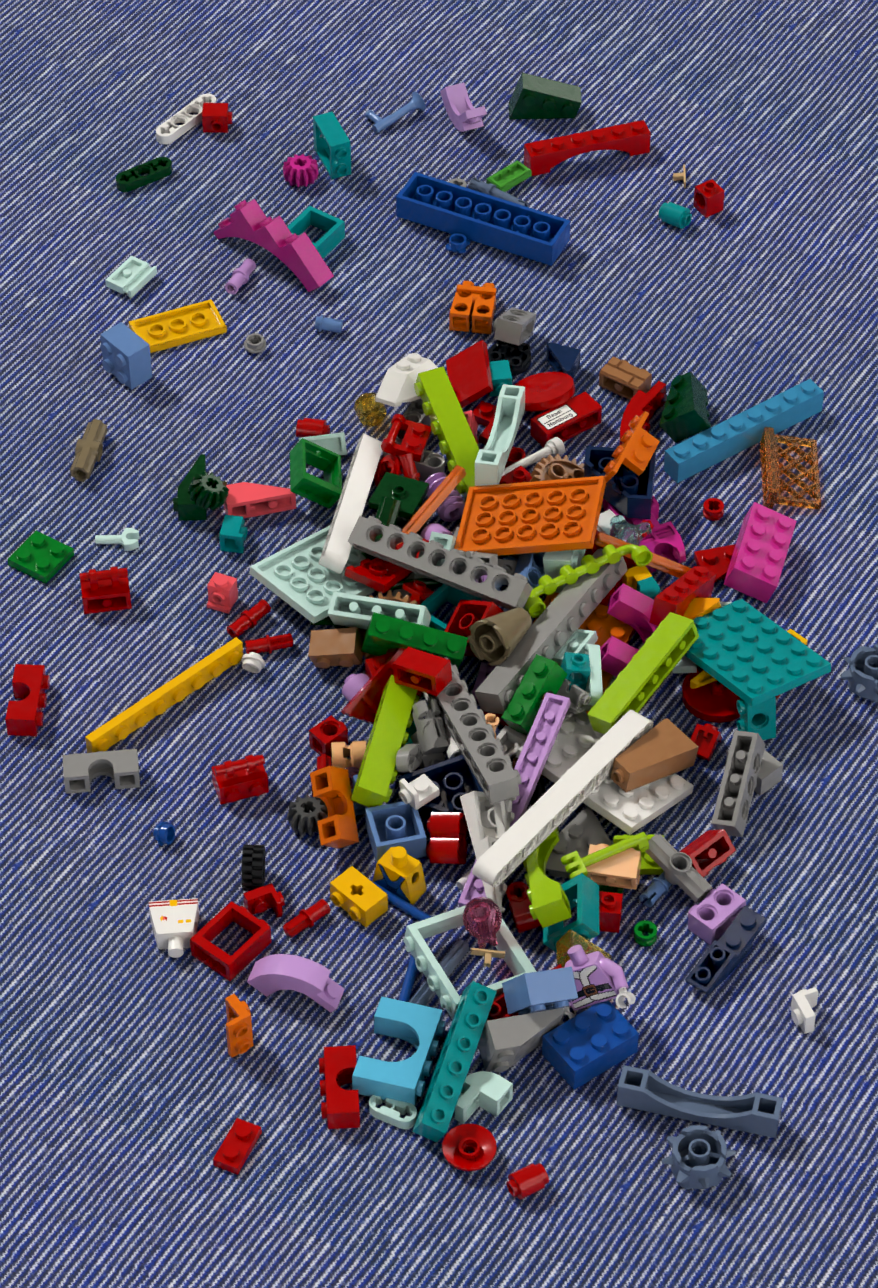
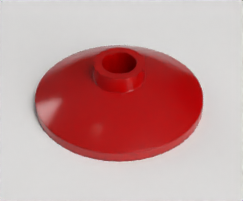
(469, 1138)

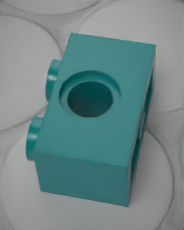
(758, 719)

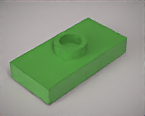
(510, 176)

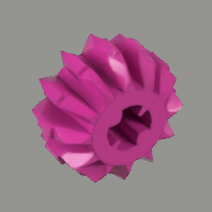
(300, 170)

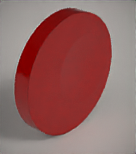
(547, 390)
(711, 701)

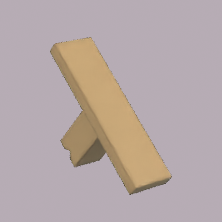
(680, 176)
(487, 955)

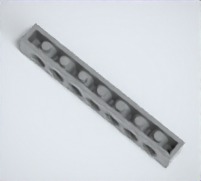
(363, 539)
(477, 741)

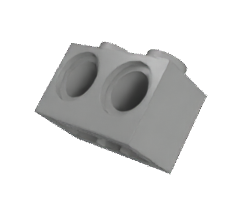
(514, 326)

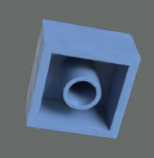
(126, 355)
(395, 826)
(540, 991)

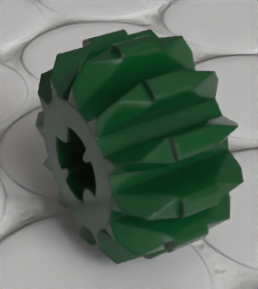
(208, 491)

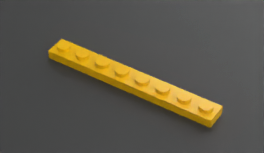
(165, 697)

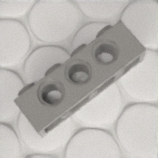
(738, 783)

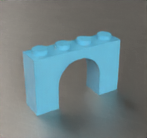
(404, 1078)

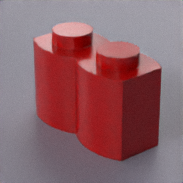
(447, 839)

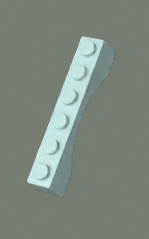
(508, 416)

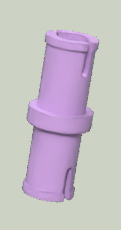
(240, 276)

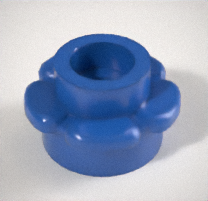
(164, 833)

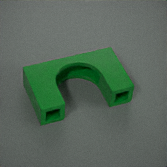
(389, 632)

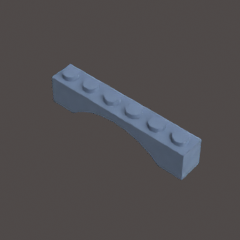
(747, 1113)

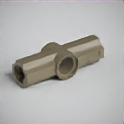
(88, 450)

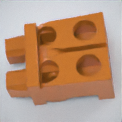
(476, 300)

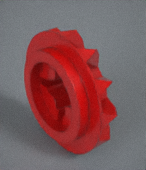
(386, 464)

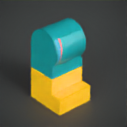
(642, 581)

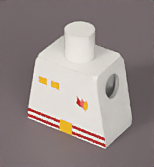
(174, 924)

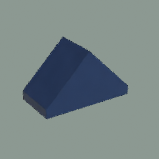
(563, 358)

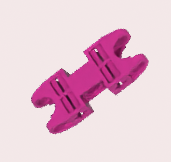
(663, 539)

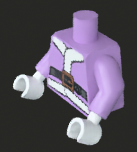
(596, 980)

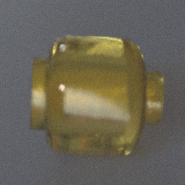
(369, 411)

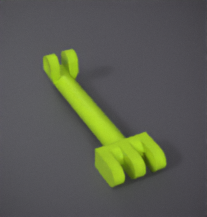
(577, 865)

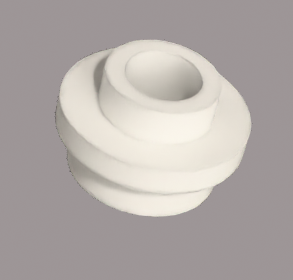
(253, 662)

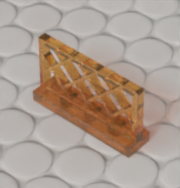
(771, 470)

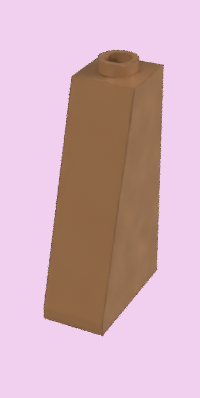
(654, 756)

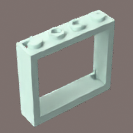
(436, 977)

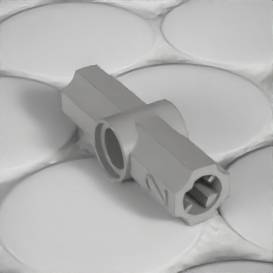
(668, 859)

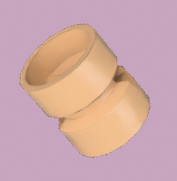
(341, 750)

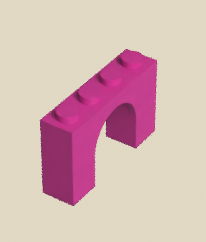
(635, 611)

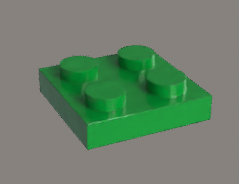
(41, 557)

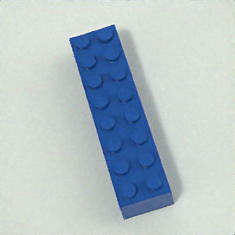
(483, 218)

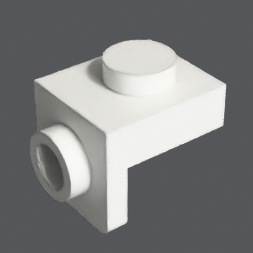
(801, 1009)

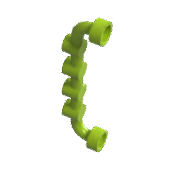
(535, 606)

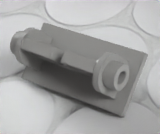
(578, 697)

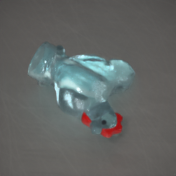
(629, 532)

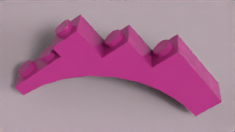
(272, 234)

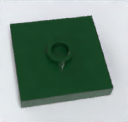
(407, 490)

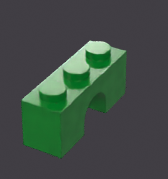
(541, 677)

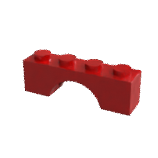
(676, 598)

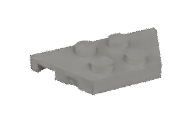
(578, 836)

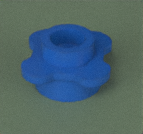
(457, 243)

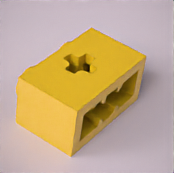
(358, 896)

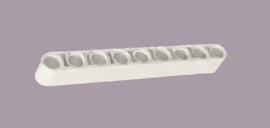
(351, 503)

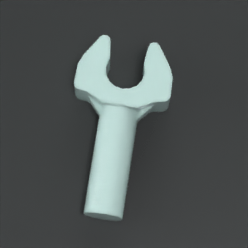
(127, 539)

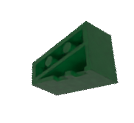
(544, 99)
(685, 408)

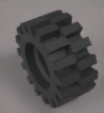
(253, 867)

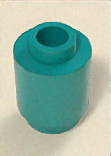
(675, 215)

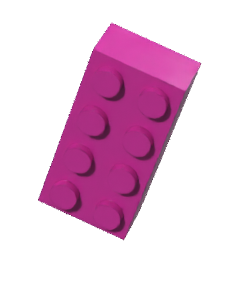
(760, 552)

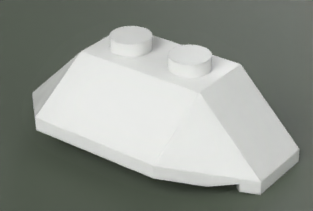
(400, 379)

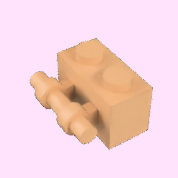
(618, 870)

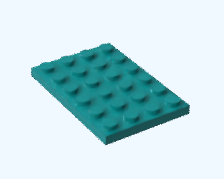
(752, 653)

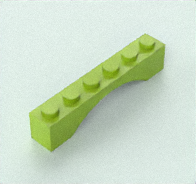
(546, 895)

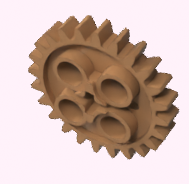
(556, 468)

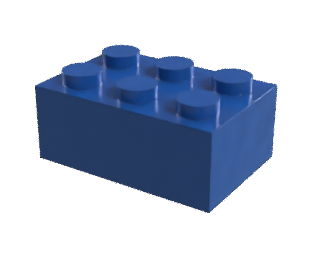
(590, 1043)

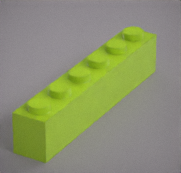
(448, 423)
(644, 672)
(383, 744)

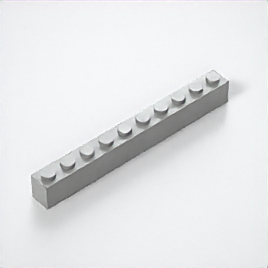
(549, 633)

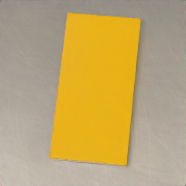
(179, 326)

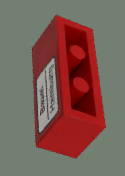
(566, 419)

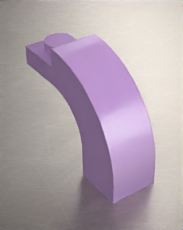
(460, 109)
(297, 974)

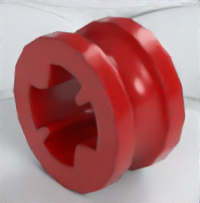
(713, 503)

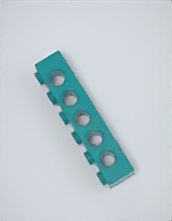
(454, 1061)

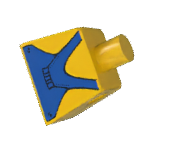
(401, 874)

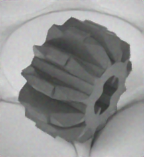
(305, 813)

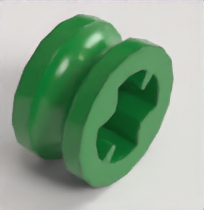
(642, 940)

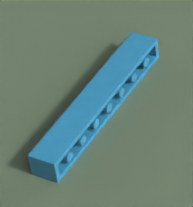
(742, 430)

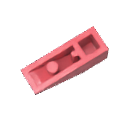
(254, 499)

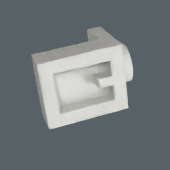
(418, 791)

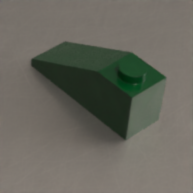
(183, 505)

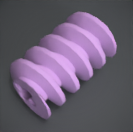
(453, 505)

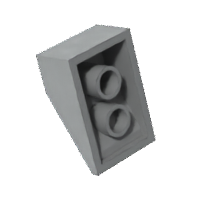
(512, 1038)

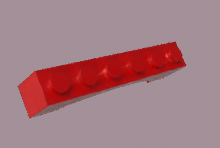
(628, 137)

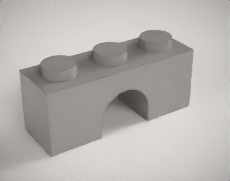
(84, 767)

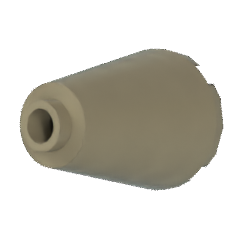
(498, 635)

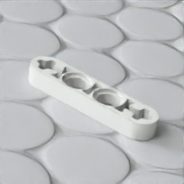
(169, 132)

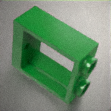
(320, 491)

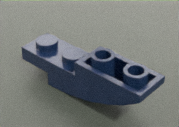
(728, 952)

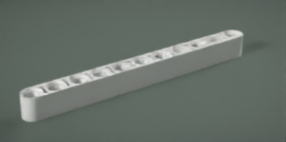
(559, 801)

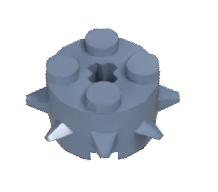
(863, 672)
(698, 1157)

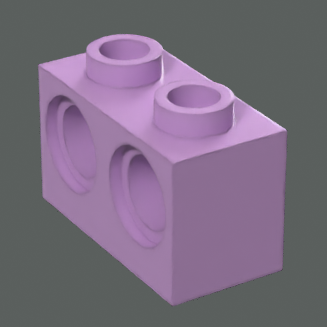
(715, 913)

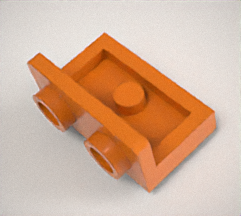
(238, 1026)

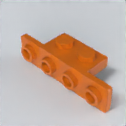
(635, 449)

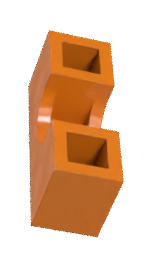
(334, 788)

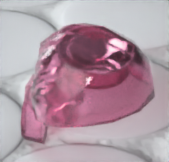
(482, 920)

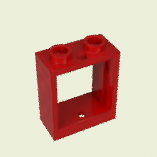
(216, 958)

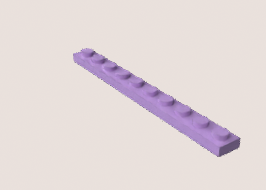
(530, 766)

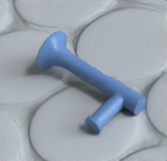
(380, 124)

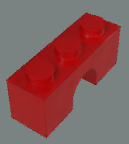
(29, 684)
(341, 1104)

